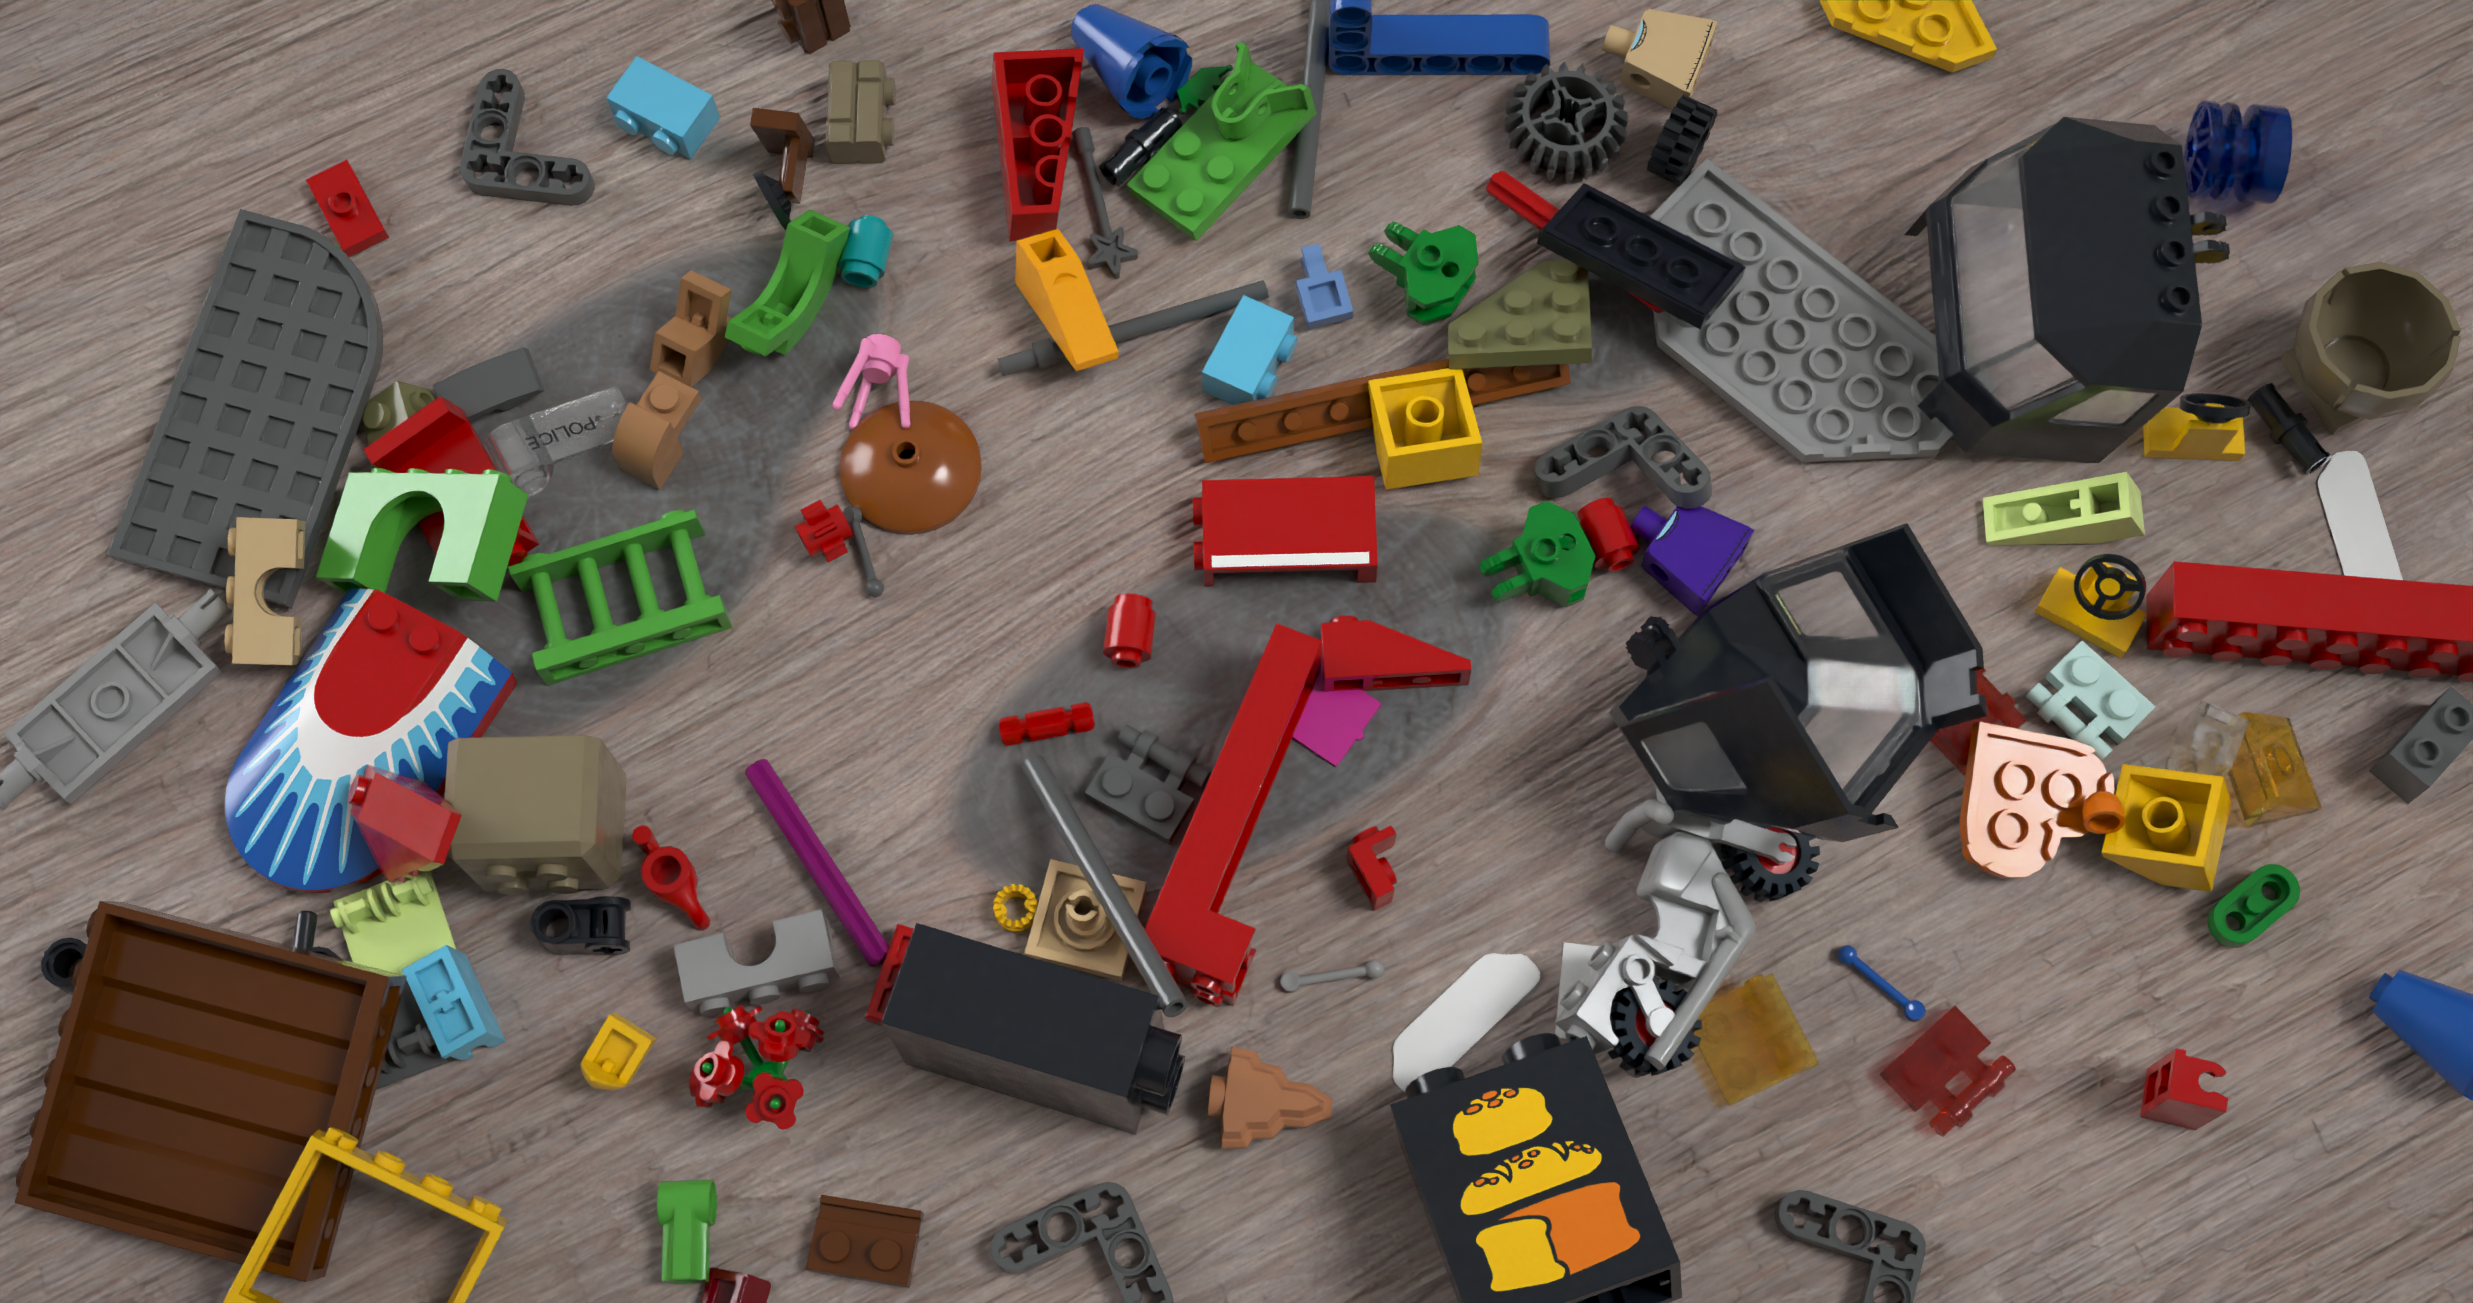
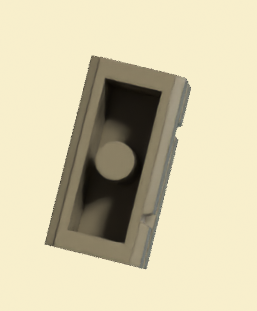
(858, 112)

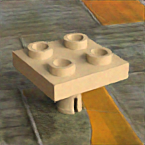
(1074, 928)

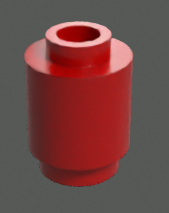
(1608, 534)
(1129, 630)

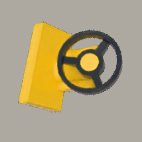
(2198, 431)
(2097, 602)

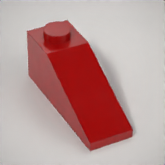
(1380, 658)

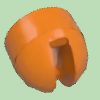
(2103, 813)

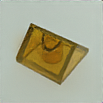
(2271, 772)

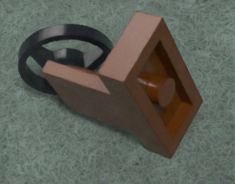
(786, 135)

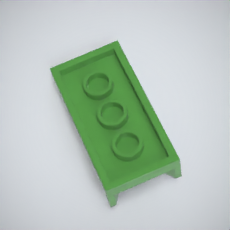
(1222, 147)

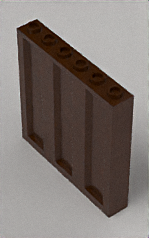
(198, 1082)

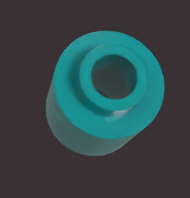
(866, 251)

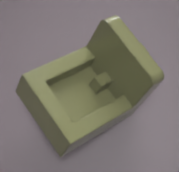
(393, 407)

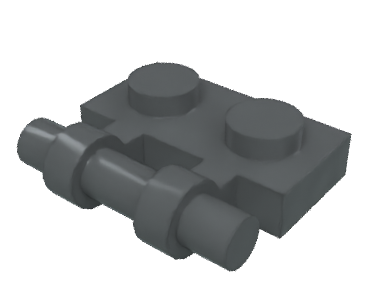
(1140, 797)

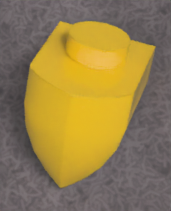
(616, 1054)

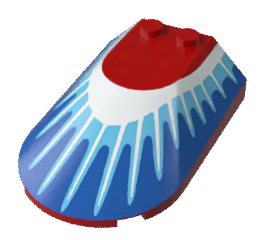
(370, 691)

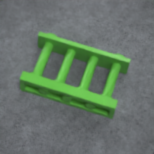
(654, 628)

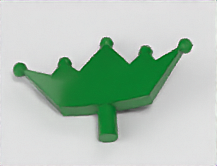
(1201, 87)

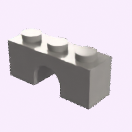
(801, 960)

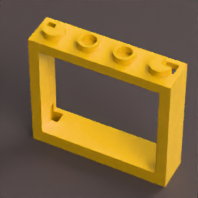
(388, 1170)

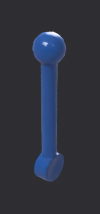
(1913, 1010)

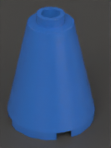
(1132, 58)
(2432, 1022)

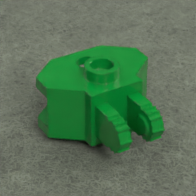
(1433, 271)
(1549, 558)

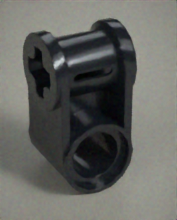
(593, 927)

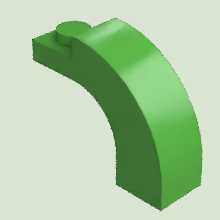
(796, 288)

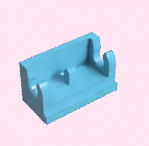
(453, 1003)

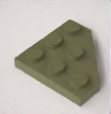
(1527, 322)

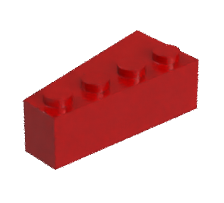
(1034, 125)

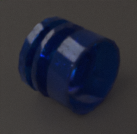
(2238, 152)

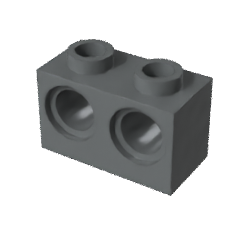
(2427, 746)

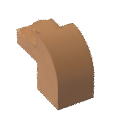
(696, 335)
(648, 432)

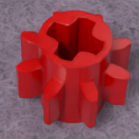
(824, 530)

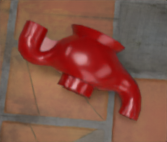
(670, 876)

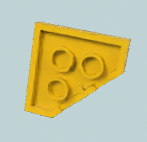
(1932, 31)

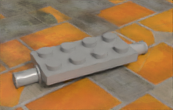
(113, 702)

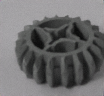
(1558, 144)

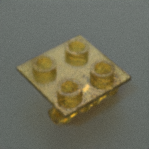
(1752, 1039)

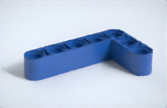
(1434, 43)

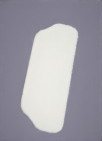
(2356, 518)
(1462, 1015)

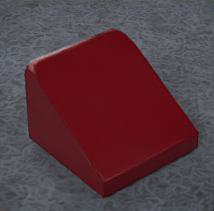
(734, 1287)

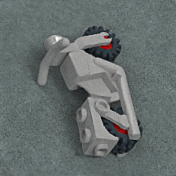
(1697, 937)

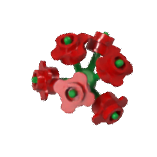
(779, 1041)

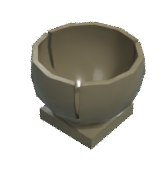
(2372, 344)

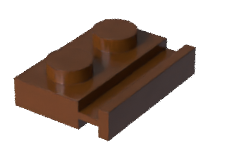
(865, 1241)

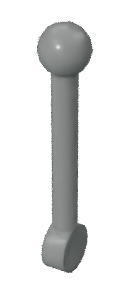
(1291, 981)

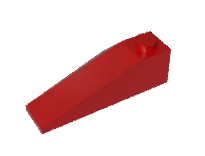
(402, 822)

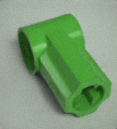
(685, 1214)

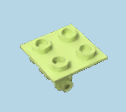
(393, 923)

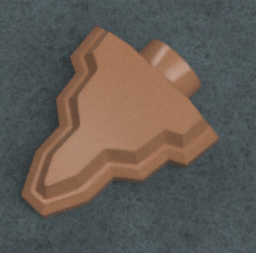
(1260, 1101)

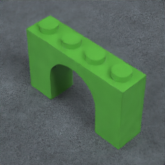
(382, 508)

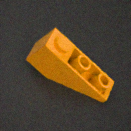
(1063, 299)

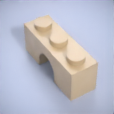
(260, 550)

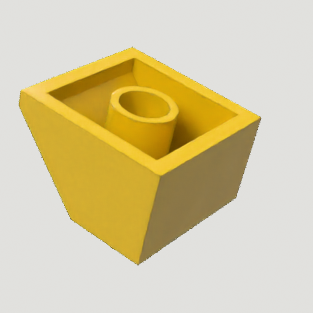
(1424, 428)
(2170, 826)

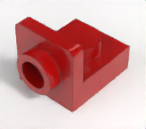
(1373, 874)

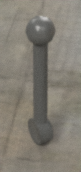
(874, 586)

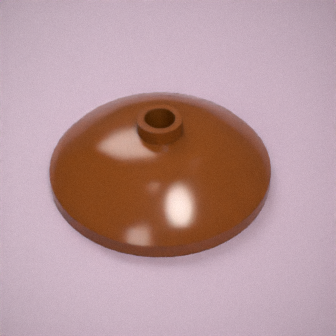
(912, 492)

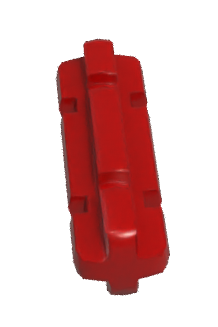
(1046, 724)

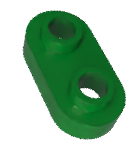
(2251, 907)

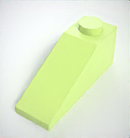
(2066, 513)

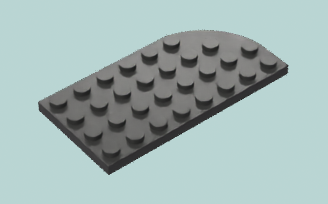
(257, 406)

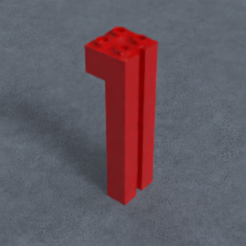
(1185, 925)

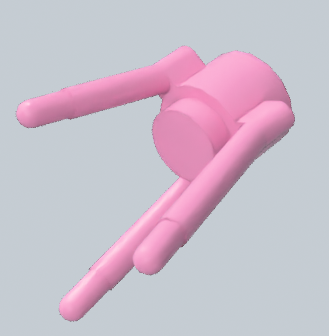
(879, 360)

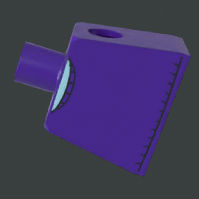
(1691, 551)

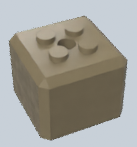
(537, 812)

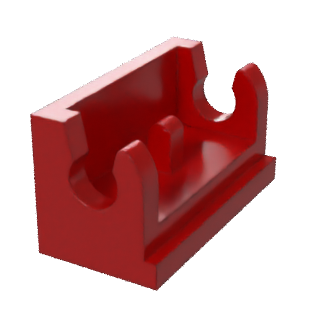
(2175, 1095)

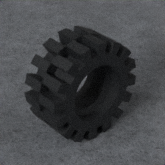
(1682, 140)

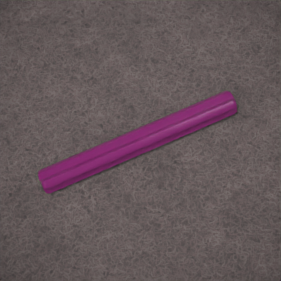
(818, 862)

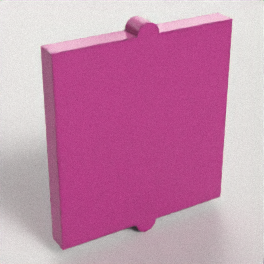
(1334, 721)

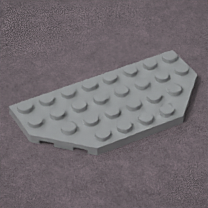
(1800, 336)

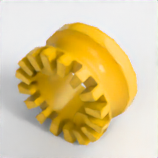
(1001, 911)

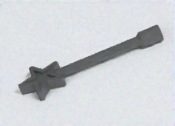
(1108, 246)

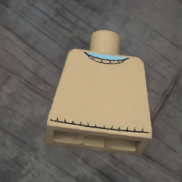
(1662, 54)

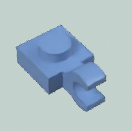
(1322, 293)

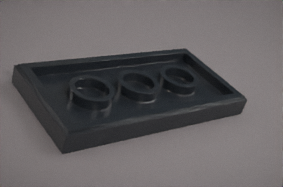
(1641, 255)

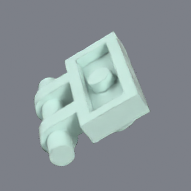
(2098, 693)

